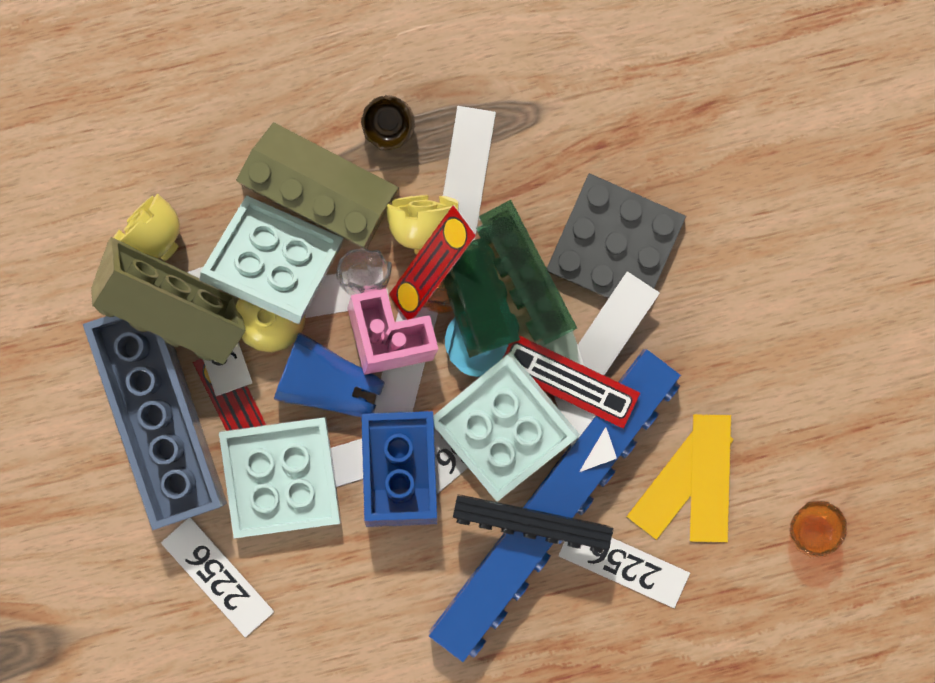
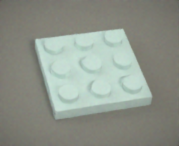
(271, 259)
(504, 427)
(279, 477)

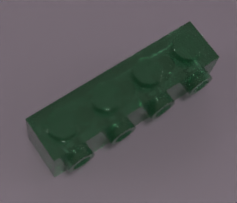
(527, 273)

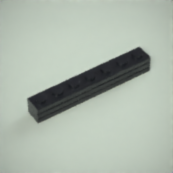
(532, 523)

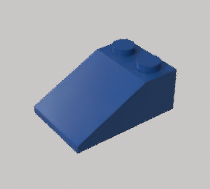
(399, 469)

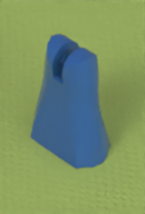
(325, 380)

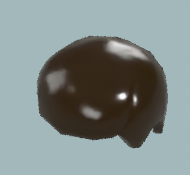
(387, 122)

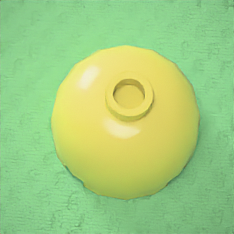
(416, 218)
(152, 229)
(267, 330)

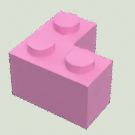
(388, 343)

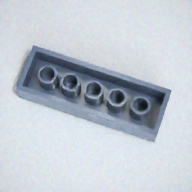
(155, 421)

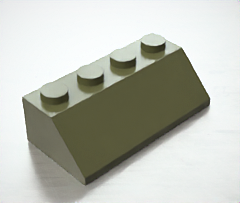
(317, 185)
(166, 302)

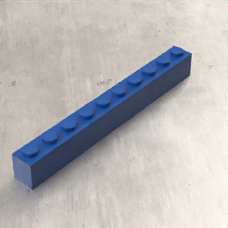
(561, 493)

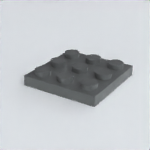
(613, 235)

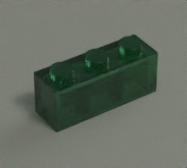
(480, 301)

